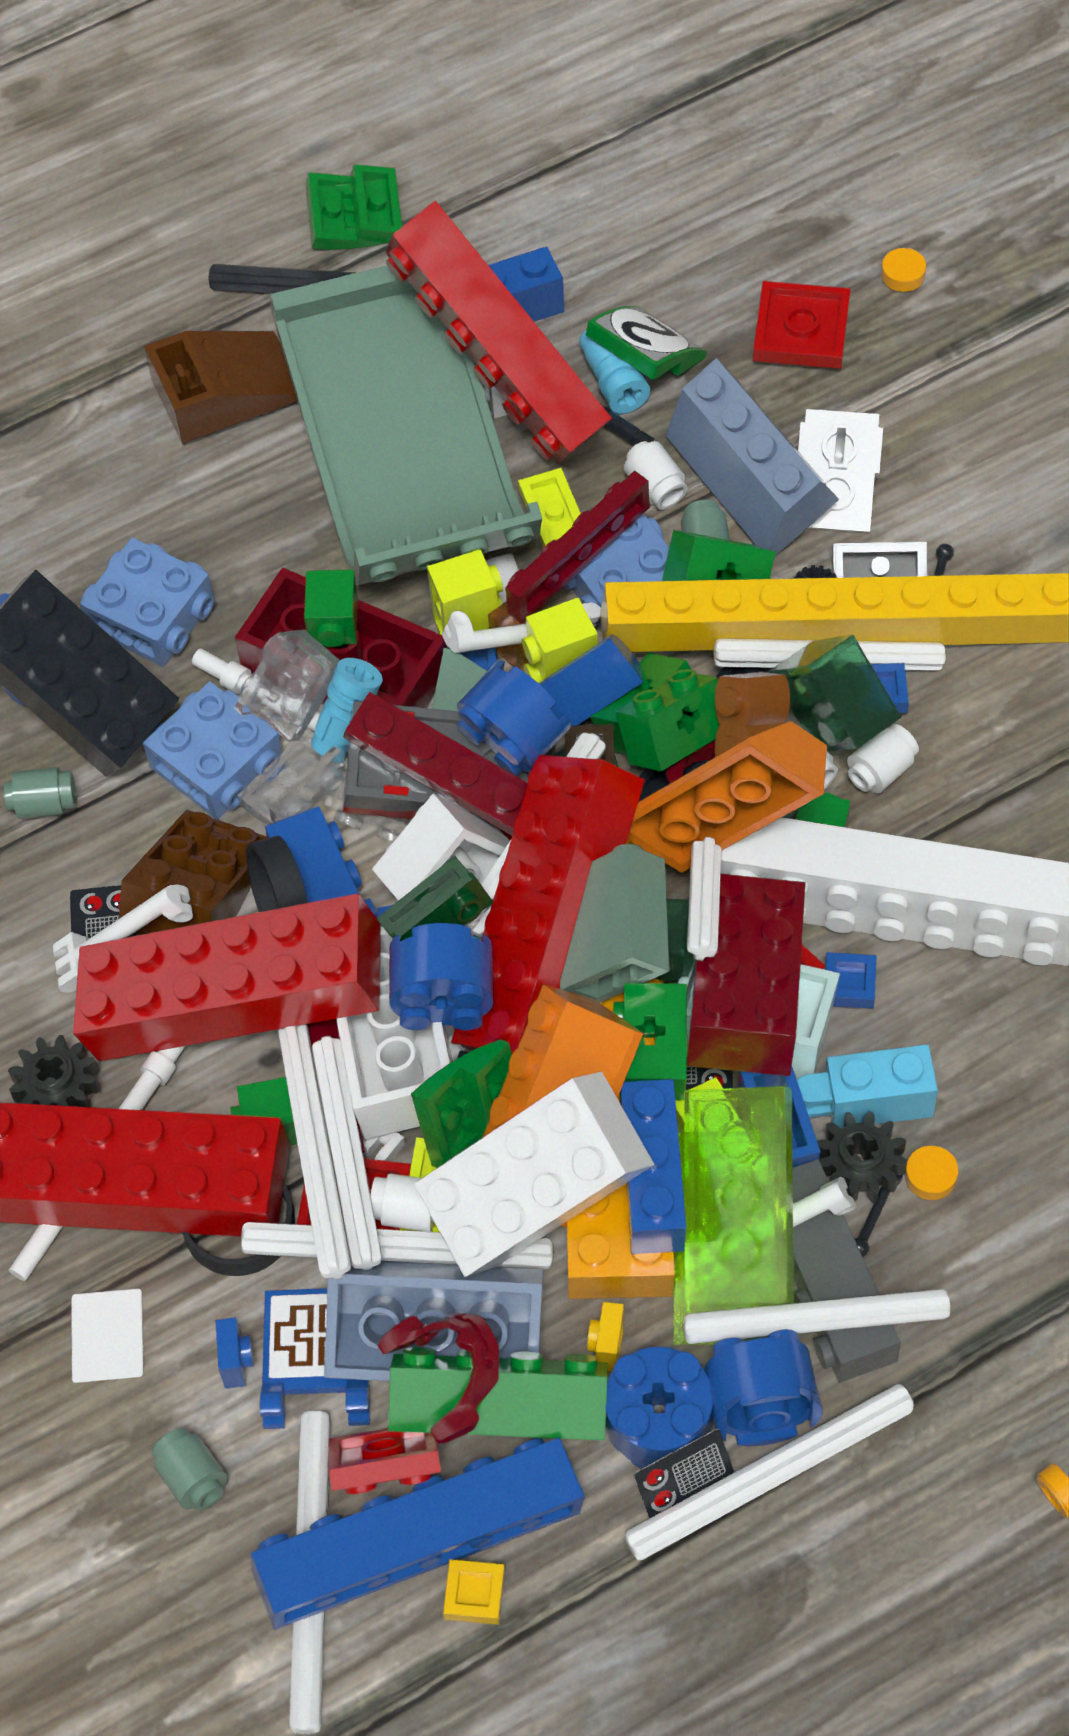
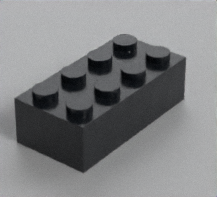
(77, 675)

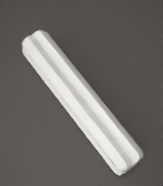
(704, 899)

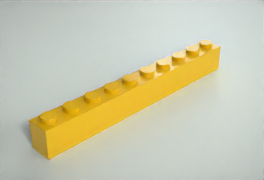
(871, 608)

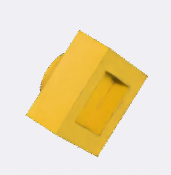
(606, 1334)
(474, 1592)

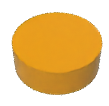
(903, 269)
(931, 1172)
(1055, 1487)

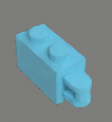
(888, 1082)

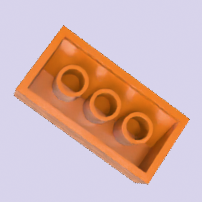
(732, 794)
(564, 1041)

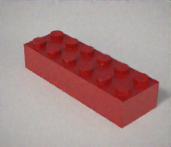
(495, 333)
(566, 821)
(228, 978)
(140, 1169)

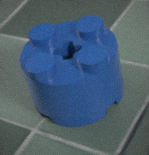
(511, 717)
(441, 977)
(652, 1379)
(763, 1388)

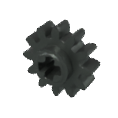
(54, 1075)
(874, 1144)

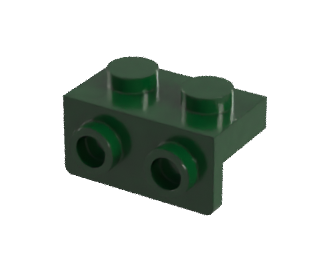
(444, 897)

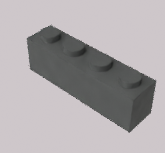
(832, 1268)

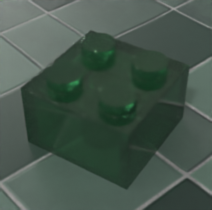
(837, 693)

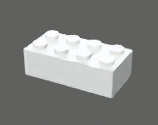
(388, 1061)
(533, 1173)

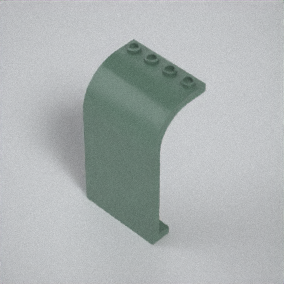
(396, 427)

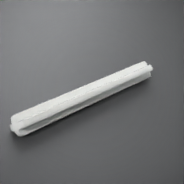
(314, 1152)
(394, 1245)
(769, 1472)
(309, 1632)

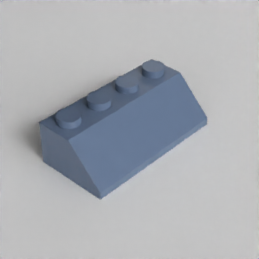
(746, 459)
(376, 1300)

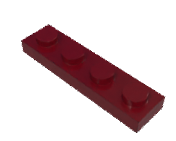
(575, 549)
(437, 761)

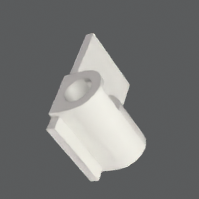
(847, 457)

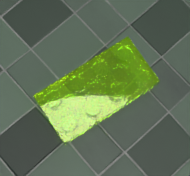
(738, 1196)

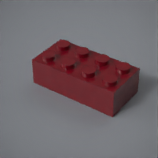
(399, 649)
(750, 988)

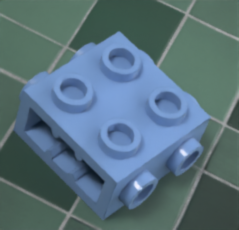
(632, 557)
(149, 600)
(211, 749)

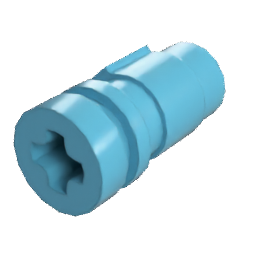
(618, 381)
(349, 683)

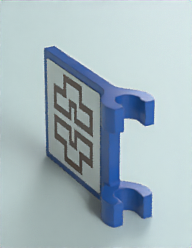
(296, 1357)

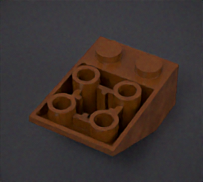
(218, 378)
(199, 855)

